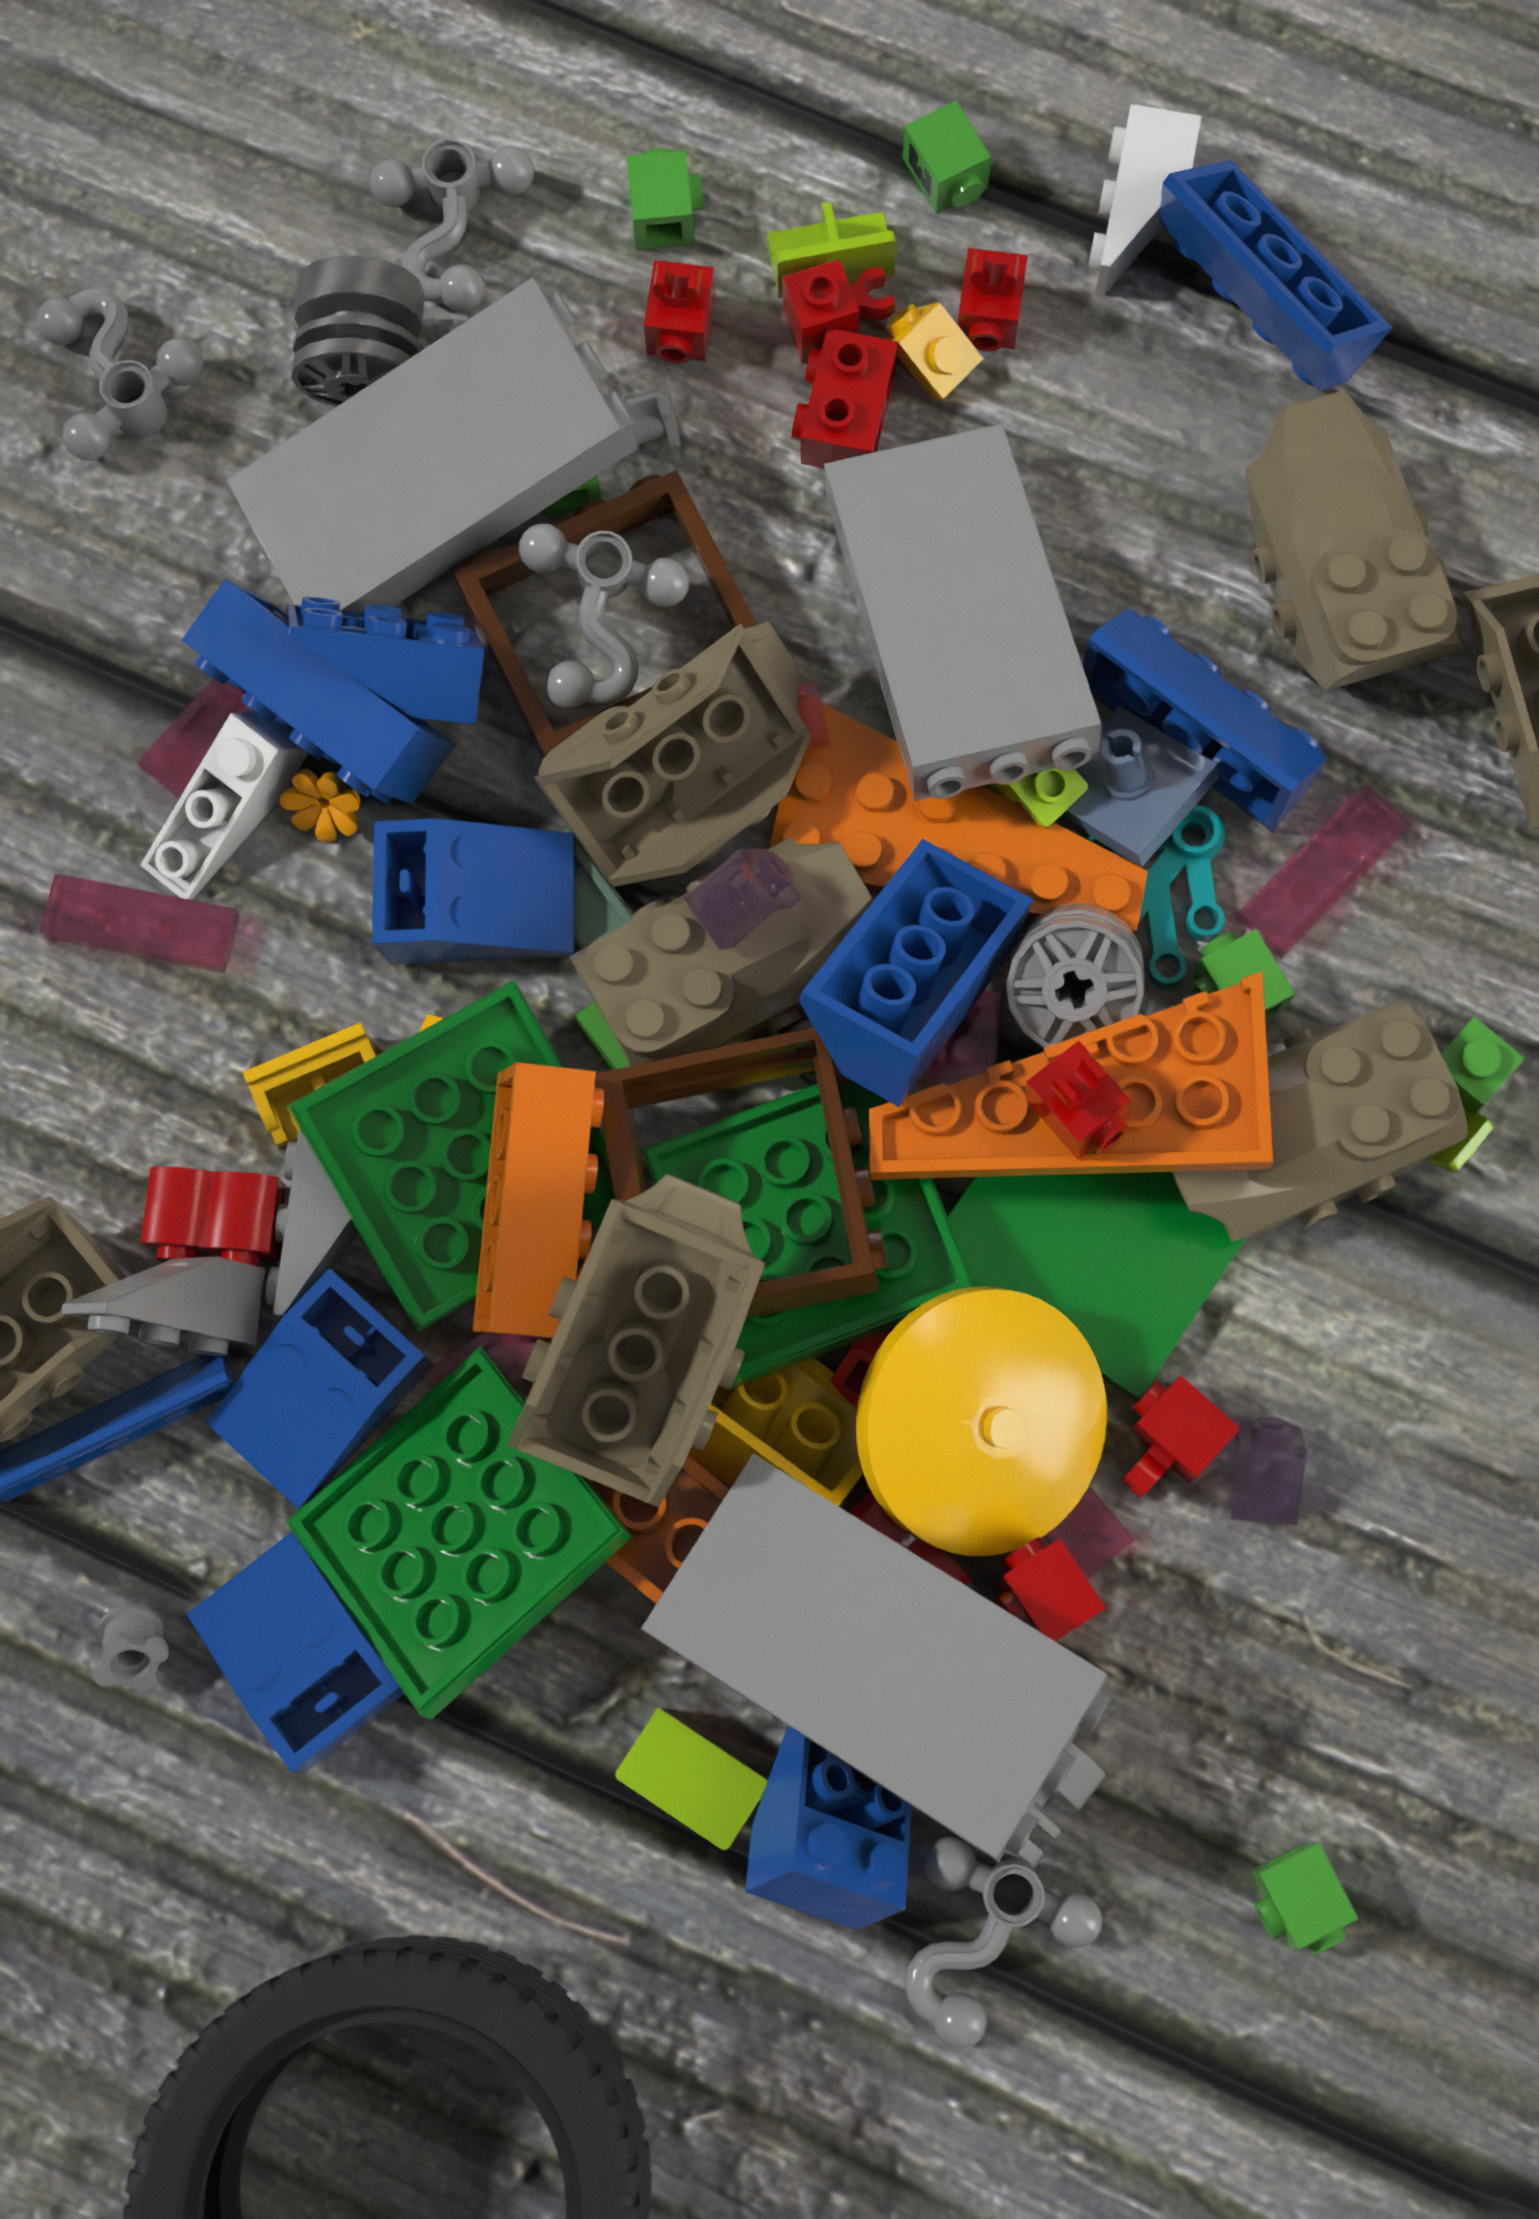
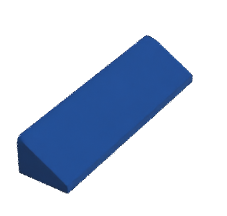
(113, 1424)

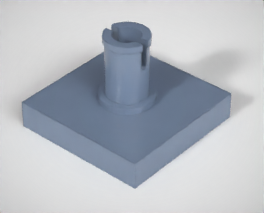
(1139, 787)

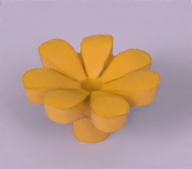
(322, 803)

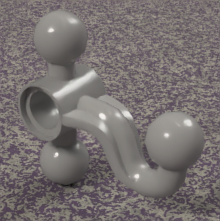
(395, 184)
(177, 362)
(661, 582)
(951, 1867)

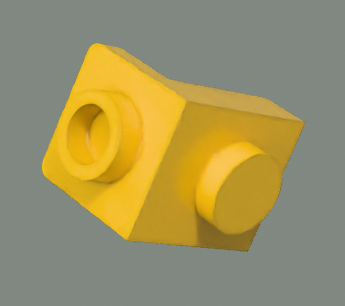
(933, 348)

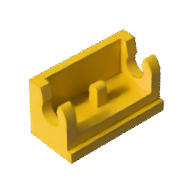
(300, 1073)

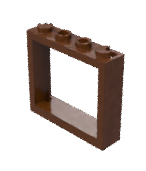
(494, 571)
(740, 1066)

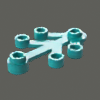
(1157, 895)

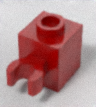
(992, 298)
(824, 300)
(679, 311)
(1079, 1101)
(1180, 1432)

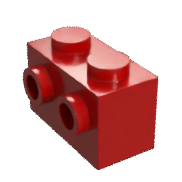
(847, 399)
(1047, 1589)

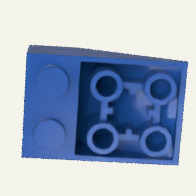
(415, 664)
(471, 891)
(317, 1389)
(294, 1655)
(828, 1839)

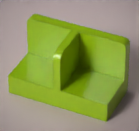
(857, 241)
(692, 1779)

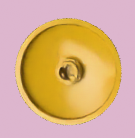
(981, 1420)

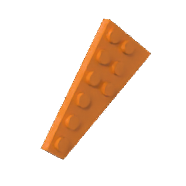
(864, 801)
(1191, 1083)

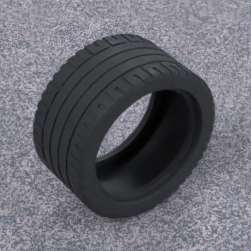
(530, 2027)

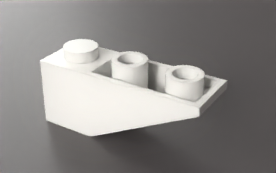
(1146, 152)
(224, 801)

